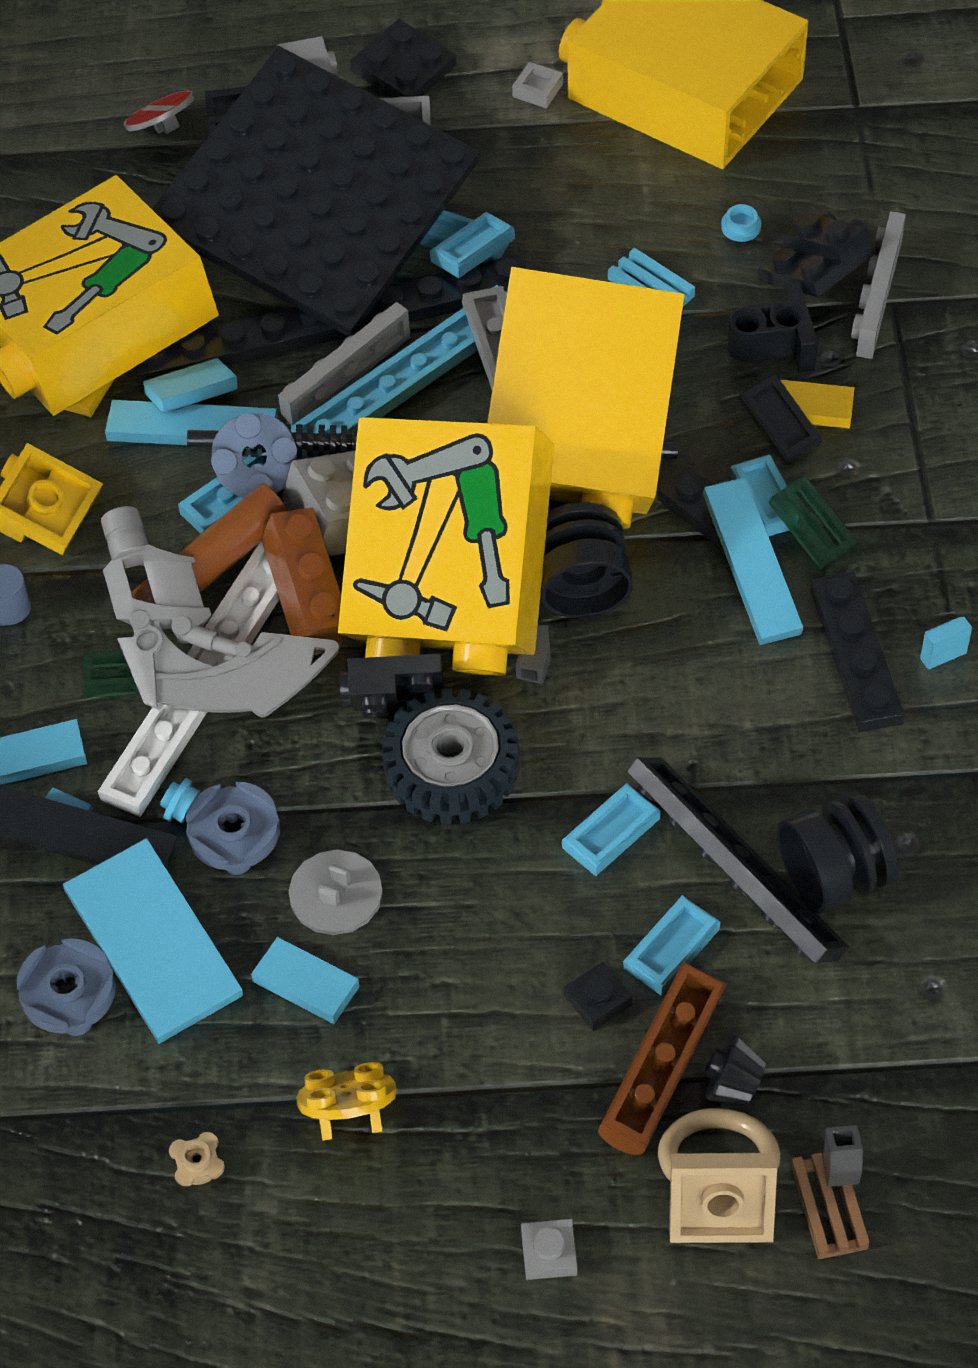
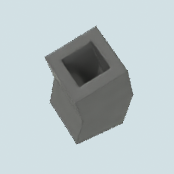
(535, 667)
(843, 1156)

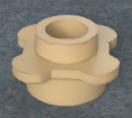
(197, 1173)

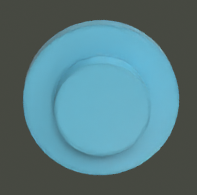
(741, 223)
(178, 800)

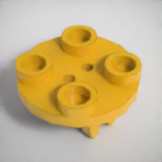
(346, 1095)

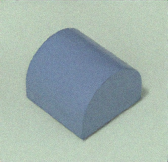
(14, 597)

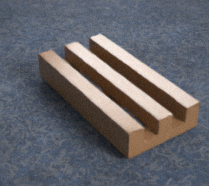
(842, 1246)

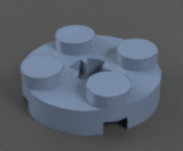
(249, 431)
(239, 849)
(73, 1011)

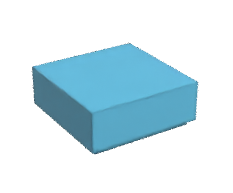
(945, 642)

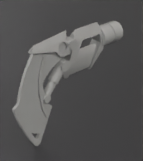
(255, 678)

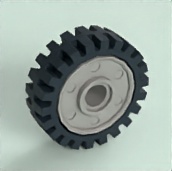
(451, 785)

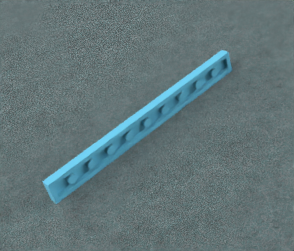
(367, 398)

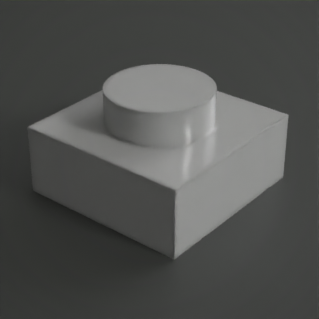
(537, 84)
(549, 1249)

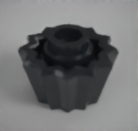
(733, 1073)

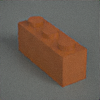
(303, 574)

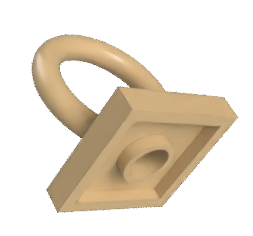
(720, 1193)

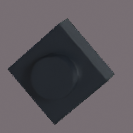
(598, 996)

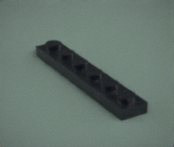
(748, 871)

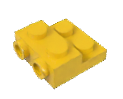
(44, 498)

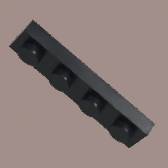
(856, 652)

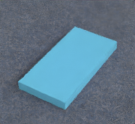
(153, 940)

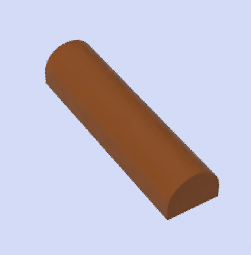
(226, 539)
(661, 1060)

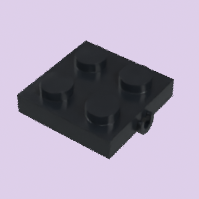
(402, 62)

